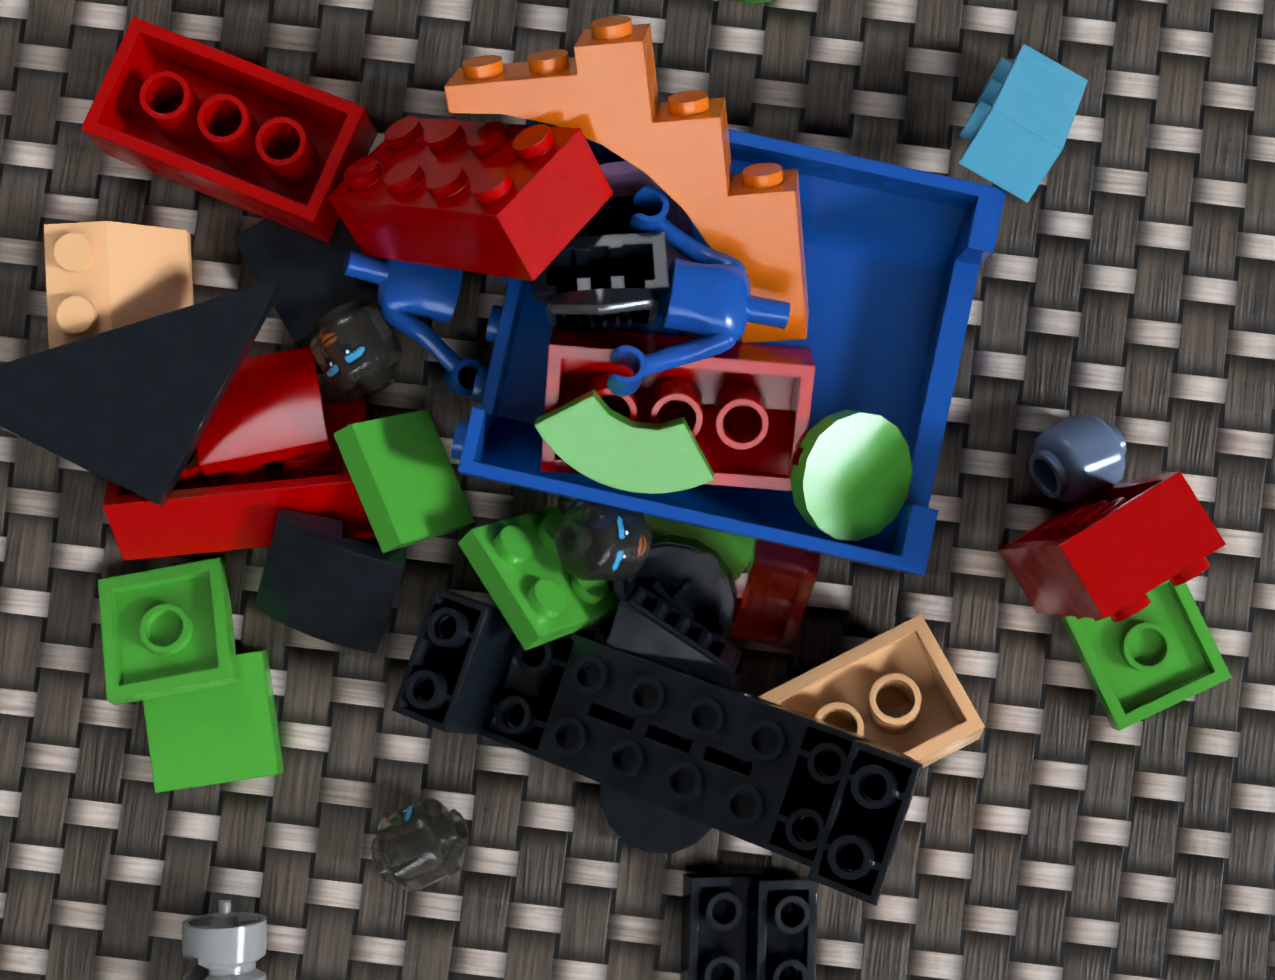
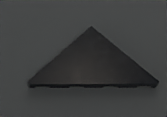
(137, 394)

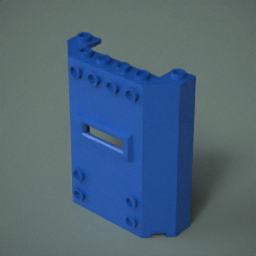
(887, 323)

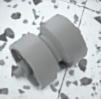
(225, 944)

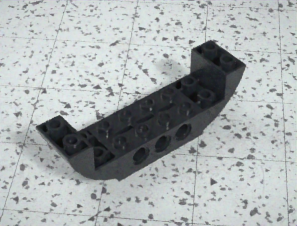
(667, 740)

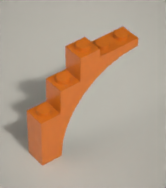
(677, 143)

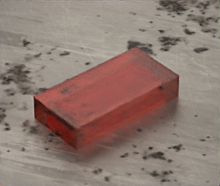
(775, 594)

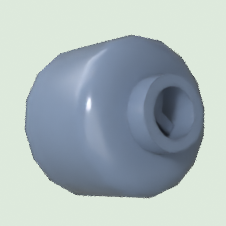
(1078, 458)

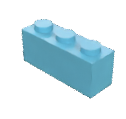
(1021, 121)

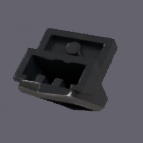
(606, 273)

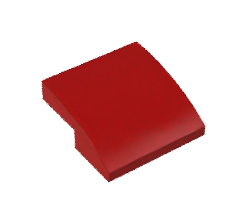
(267, 414)

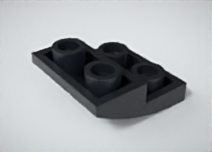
(328, 582)
(748, 927)

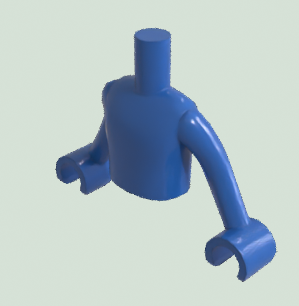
(420, 291)
(704, 297)

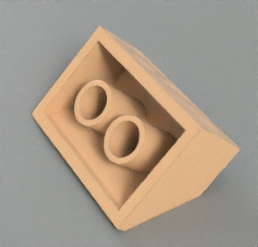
(112, 276)
(891, 692)

